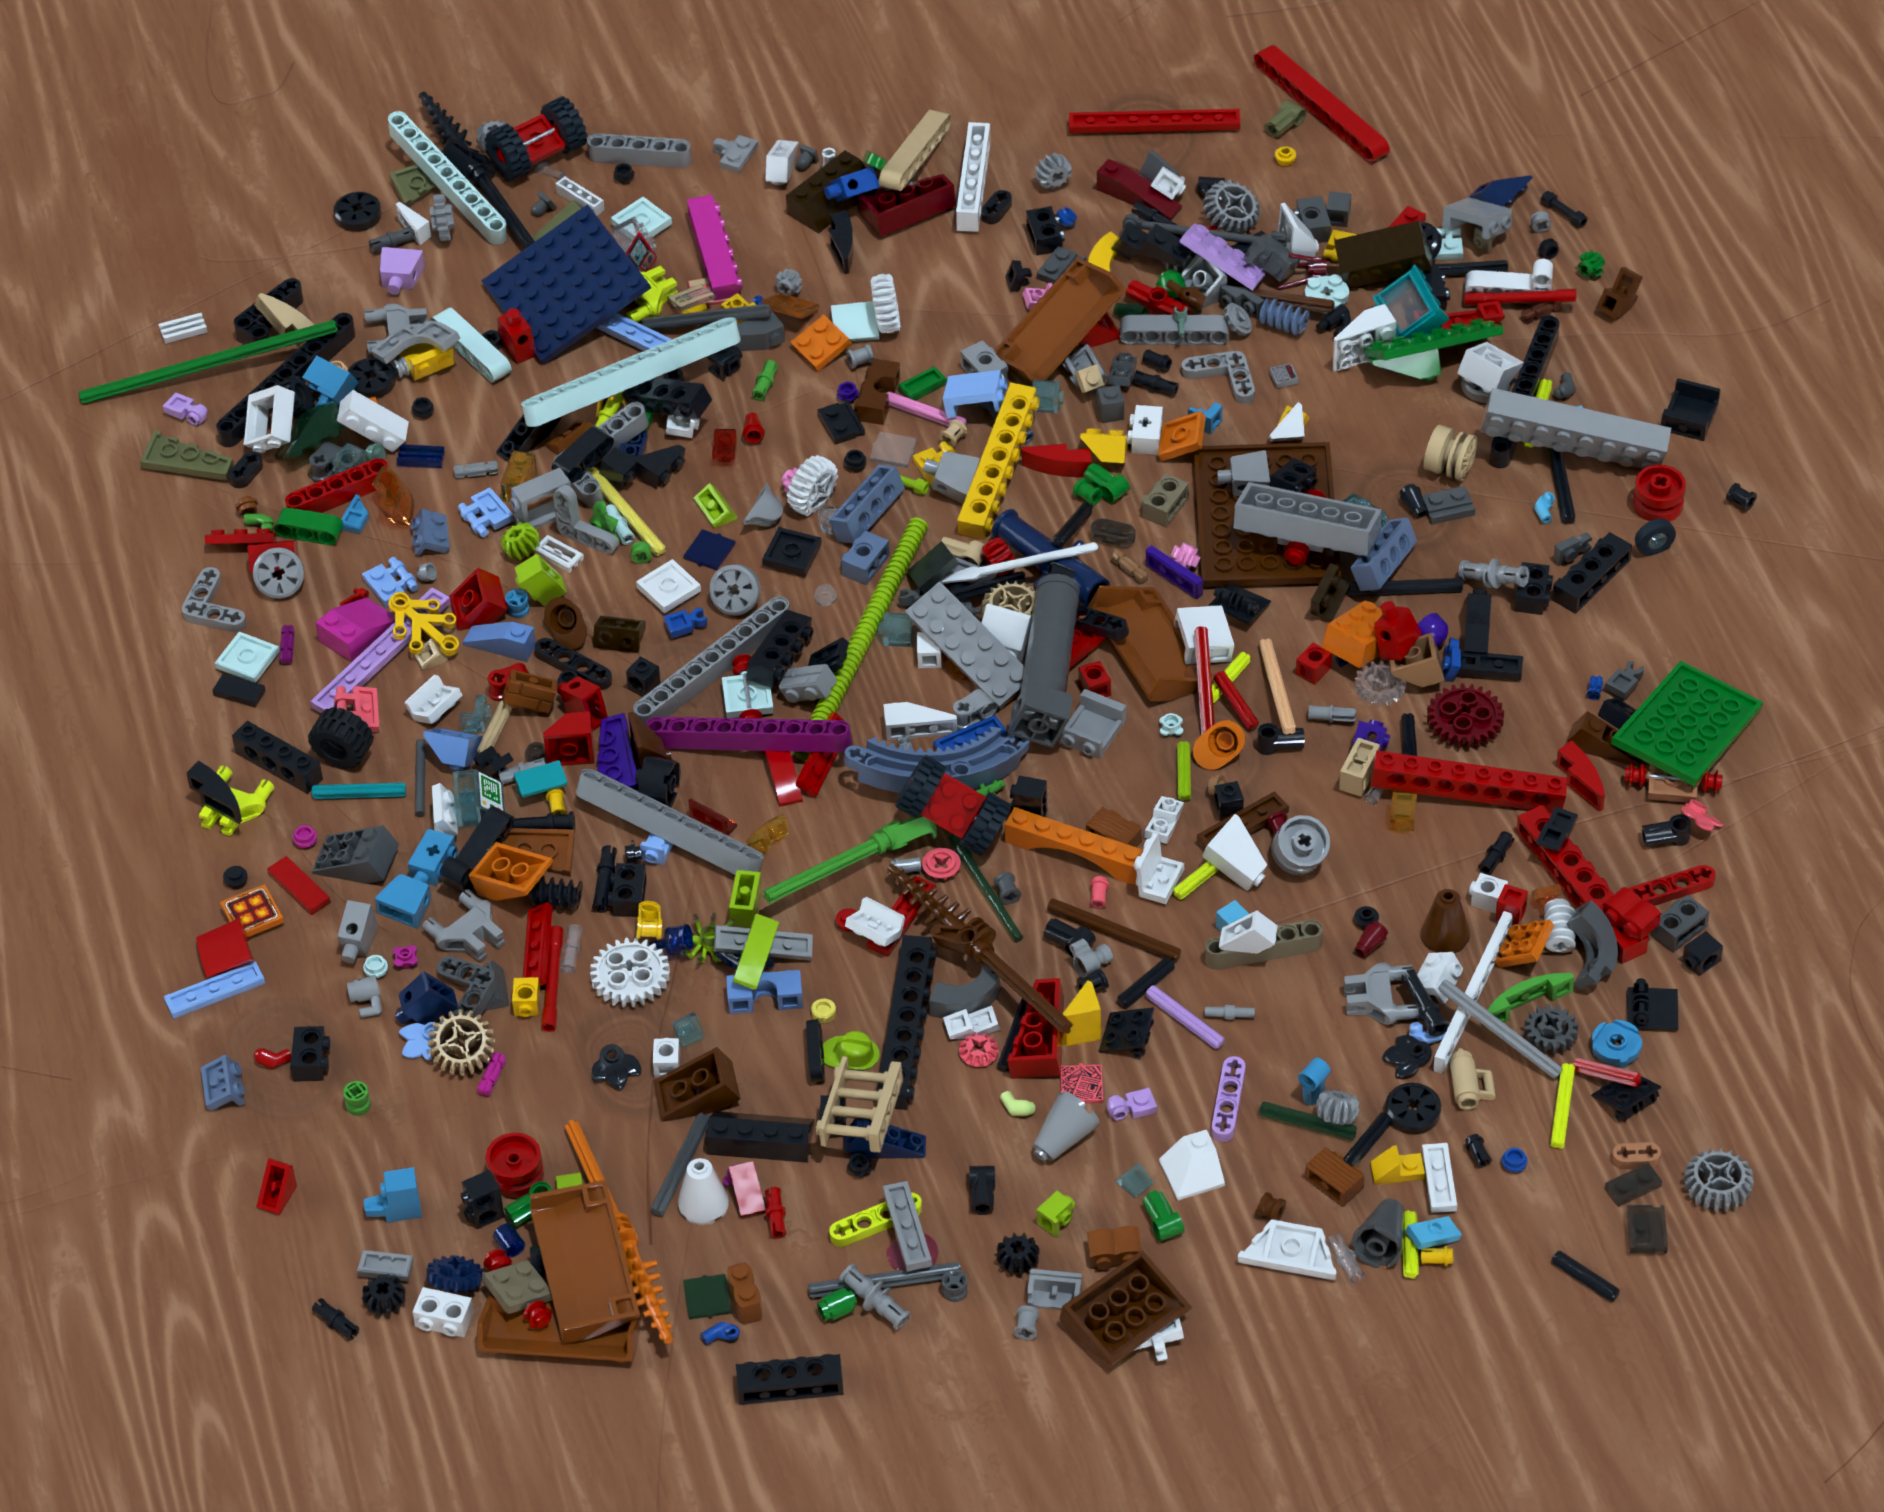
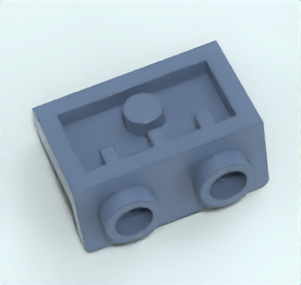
(222, 1082)

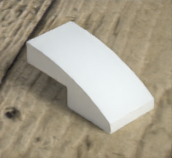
(964, 1024)

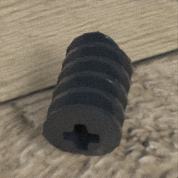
(556, 894)

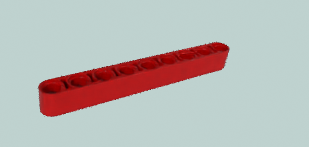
(1321, 103)

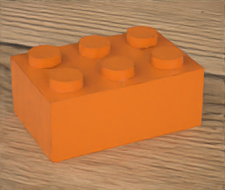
(1353, 635)

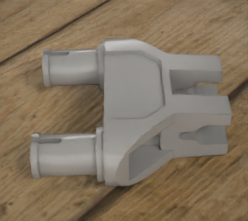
(396, 317)
(469, 930)
(1372, 996)

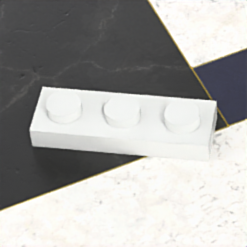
(1439, 1177)

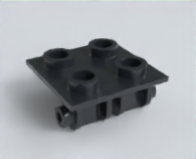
(1239, 602)
(1652, 1006)
(1128, 1031)
(1626, 1098)

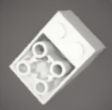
(1369, 326)

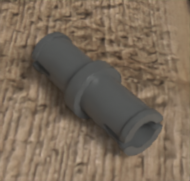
(391, 239)

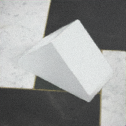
(1290, 428)

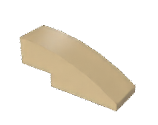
(281, 315)

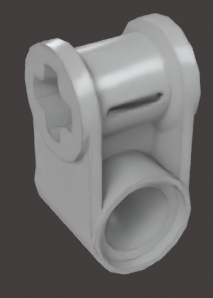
(974, 708)

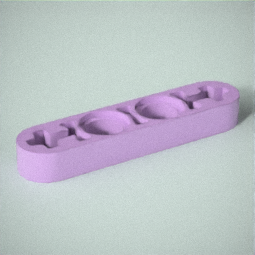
(1226, 1098)

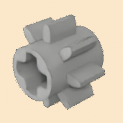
(788, 282)

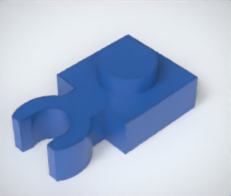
(683, 623)
(1452, 661)

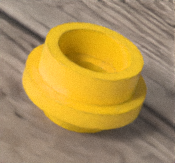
(1285, 156)

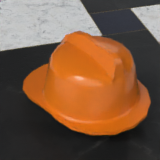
(1219, 745)

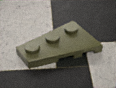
(411, 184)

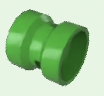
(356, 1098)

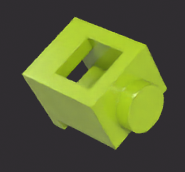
(1055, 1212)

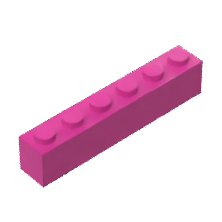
(713, 247)

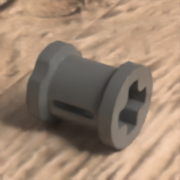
(1008, 892)

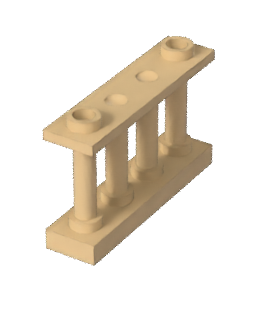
(879, 1115)

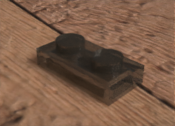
(1633, 1184)

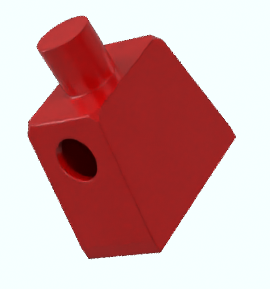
(514, 328)
(1395, 631)
(583, 696)

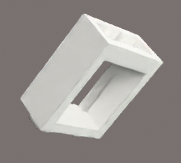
(257, 417)

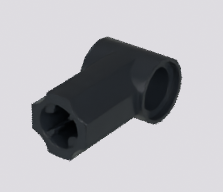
(1272, 738)
(1674, 831)
(1066, 935)
(981, 1185)

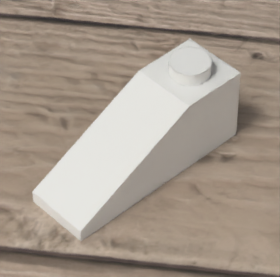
(781, 161)
(916, 721)

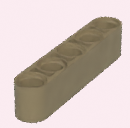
(1290, 940)

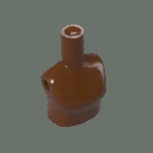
(1189, 295)

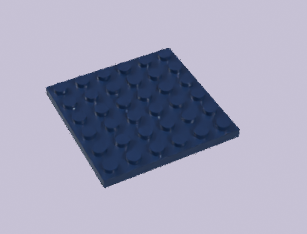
(567, 283)

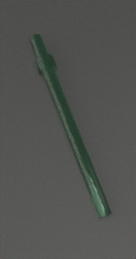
(966, 857)

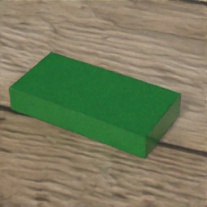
(922, 384)

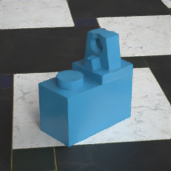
(329, 381)
(398, 1197)

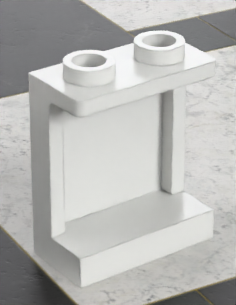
(1219, 634)

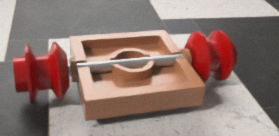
(1667, 787)

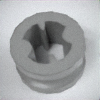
(1539, 217)
(400, 367)

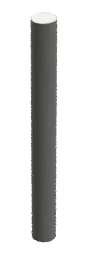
(420, 778)

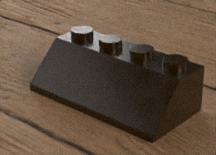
(808, 201)
(1383, 254)

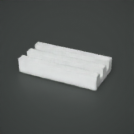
(183, 328)
(555, 555)

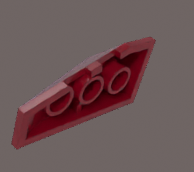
(1132, 186)

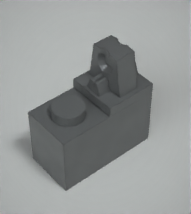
(1271, 256)

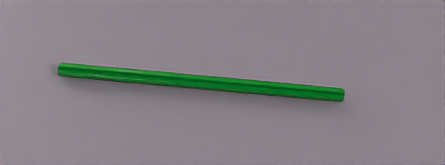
(207, 361)

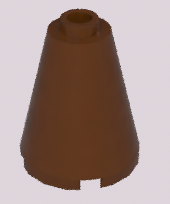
(1446, 923)

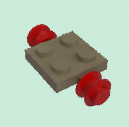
(518, 1288)

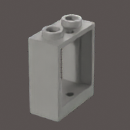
(532, 491)

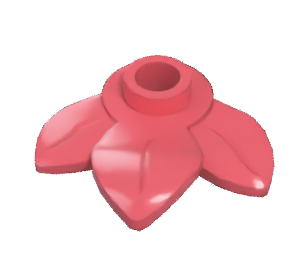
(1697, 811)

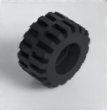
(340, 738)

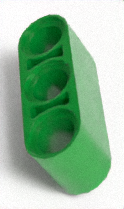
(308, 526)

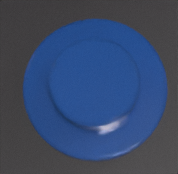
(1067, 217)
(1514, 1160)

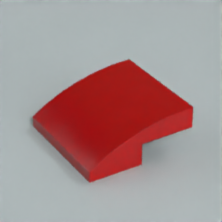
(224, 948)

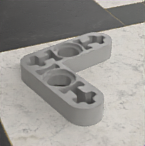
(1226, 366)
(573, 528)
(193, 607)

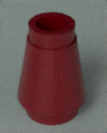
(1371, 938)

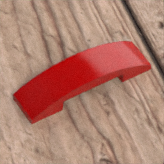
(1488, 311)
(784, 777)

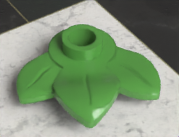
(602, 520)

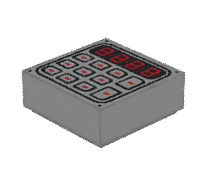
(1283, 375)

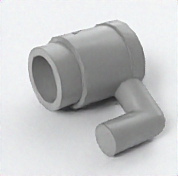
(365, 990)

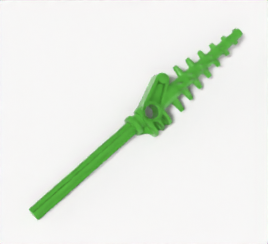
(888, 837)

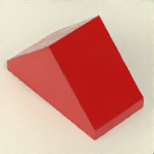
(277, 1186)

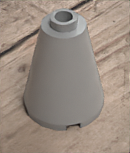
(1063, 1127)

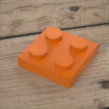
(820, 342)
(1181, 436)

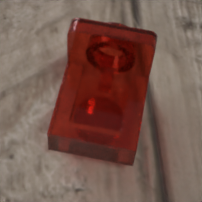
(724, 444)

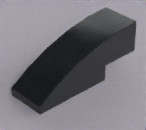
(842, 239)
(213, 791)

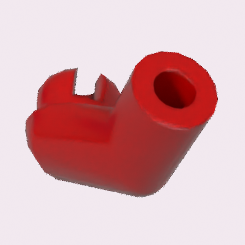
(271, 1059)

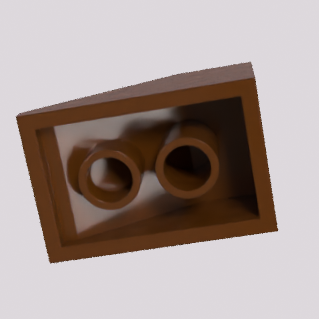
(698, 1086)

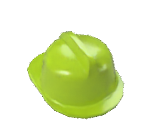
(856, 1046)

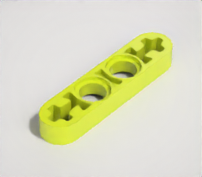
(872, 1215)

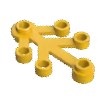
(423, 622)

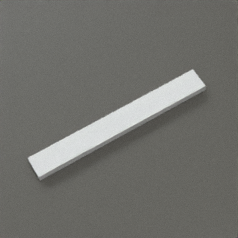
(1473, 991)

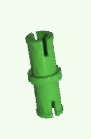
(764, 380)

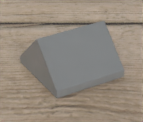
(1206, 277)

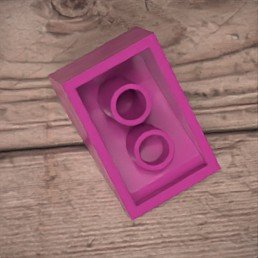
(353, 627)

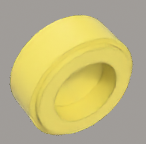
(824, 1010)

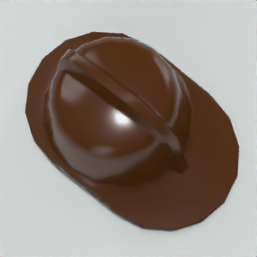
(565, 622)

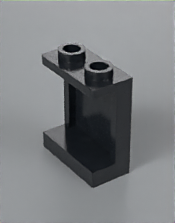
(1691, 409)

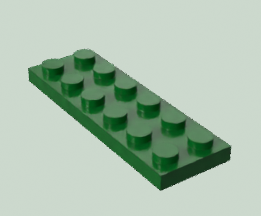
(1437, 338)

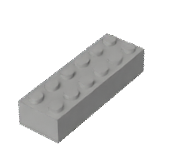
(1307, 519)

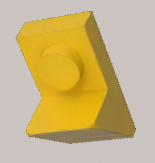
(1395, 1168)

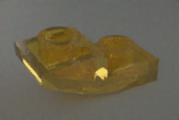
(768, 832)

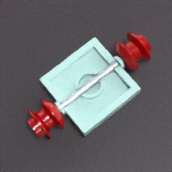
(745, 697)

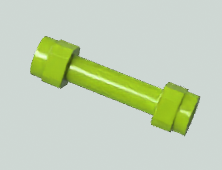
(919, 486)

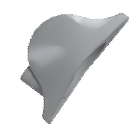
(765, 510)

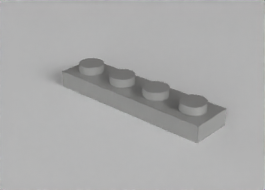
(784, 944)
(907, 1226)

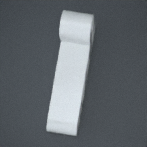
(1511, 282)

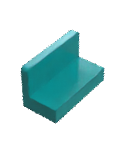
(540, 779)

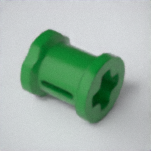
(1087, 492)

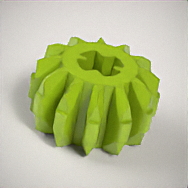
(520, 541)

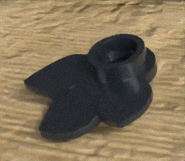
(1405, 1055)
(615, 1069)

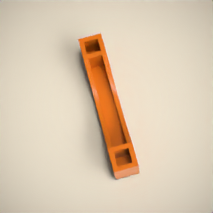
(1035, 831)

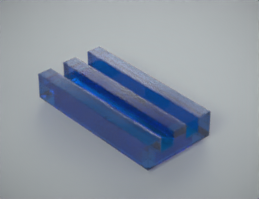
(421, 456)

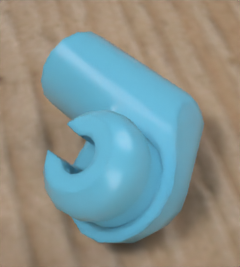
(1543, 505)

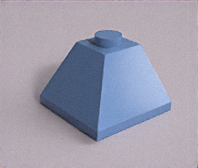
(453, 746)

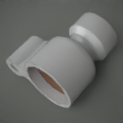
(1086, 960)

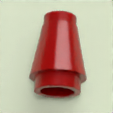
(753, 429)

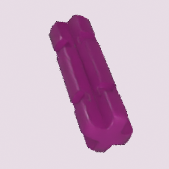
(286, 644)

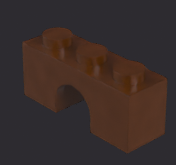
(874, 401)

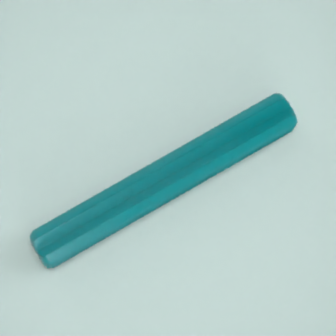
(363, 790)

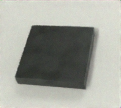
(932, 567)

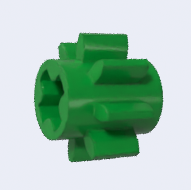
(1591, 264)

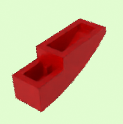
(1056, 460)
(1581, 774)

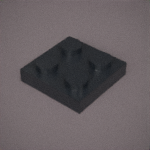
(791, 551)

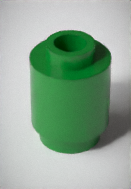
(837, 1304)

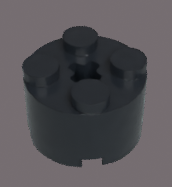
(658, 779)

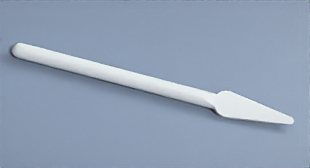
(974, 573)

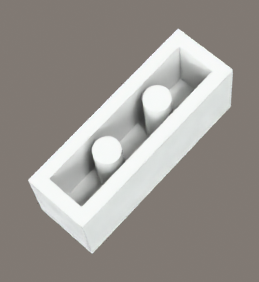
(372, 421)

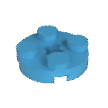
(1612, 1054)

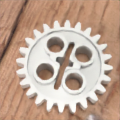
(630, 972)

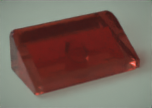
(711, 818)

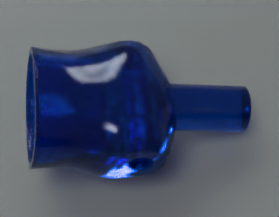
(675, 939)

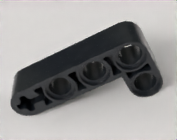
(251, 323)
(491, 829)

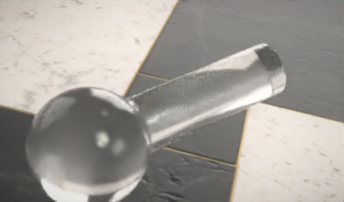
(543, 168)

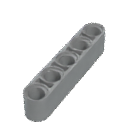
(639, 150)
(1165, 331)

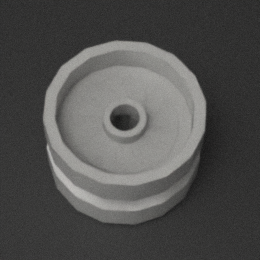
(1300, 845)

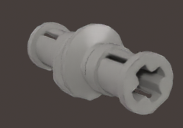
(1493, 574)
(874, 1296)

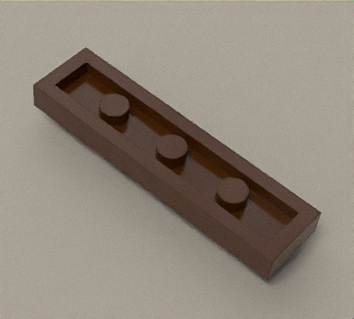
(1252, 817)

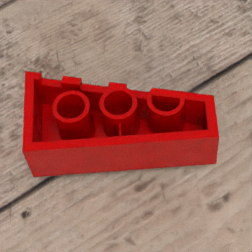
(1038, 1043)

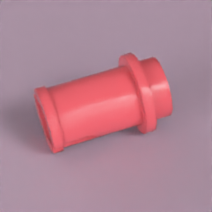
(1099, 886)

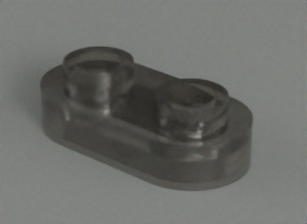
(1113, 532)

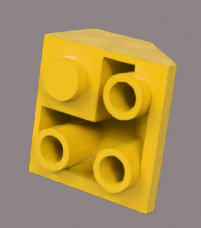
(1107, 447)

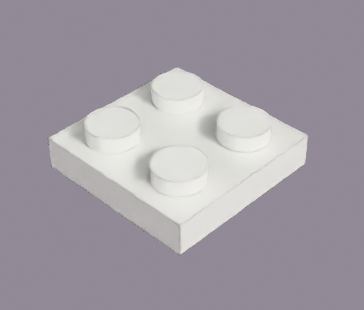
(668, 586)

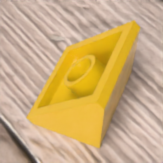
(1085, 1016)

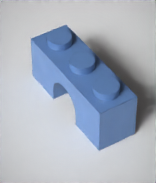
(782, 985)

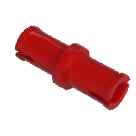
(775, 1212)

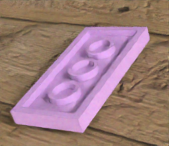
(1222, 256)

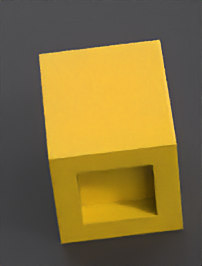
(526, 997)

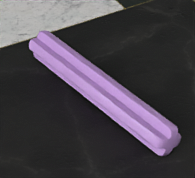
(1185, 1017)

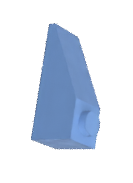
(503, 638)

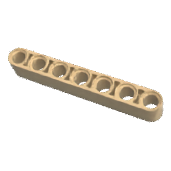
(915, 150)

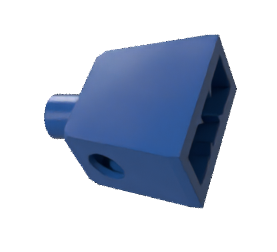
(852, 185)

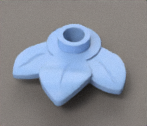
(417, 1040)

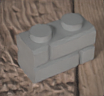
(807, 683)

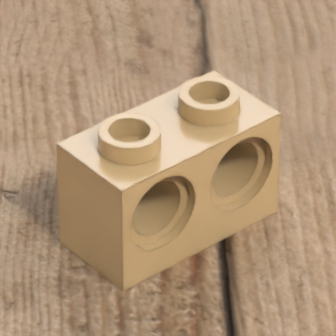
(1358, 767)

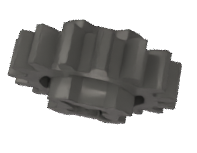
(1551, 1029)

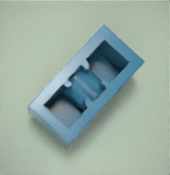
(431, 854)

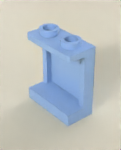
(974, 389)

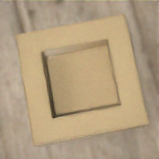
(1089, 378)

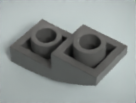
(1248, 301)
(1122, 369)

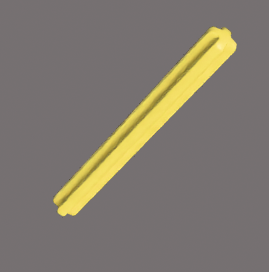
(630, 515)

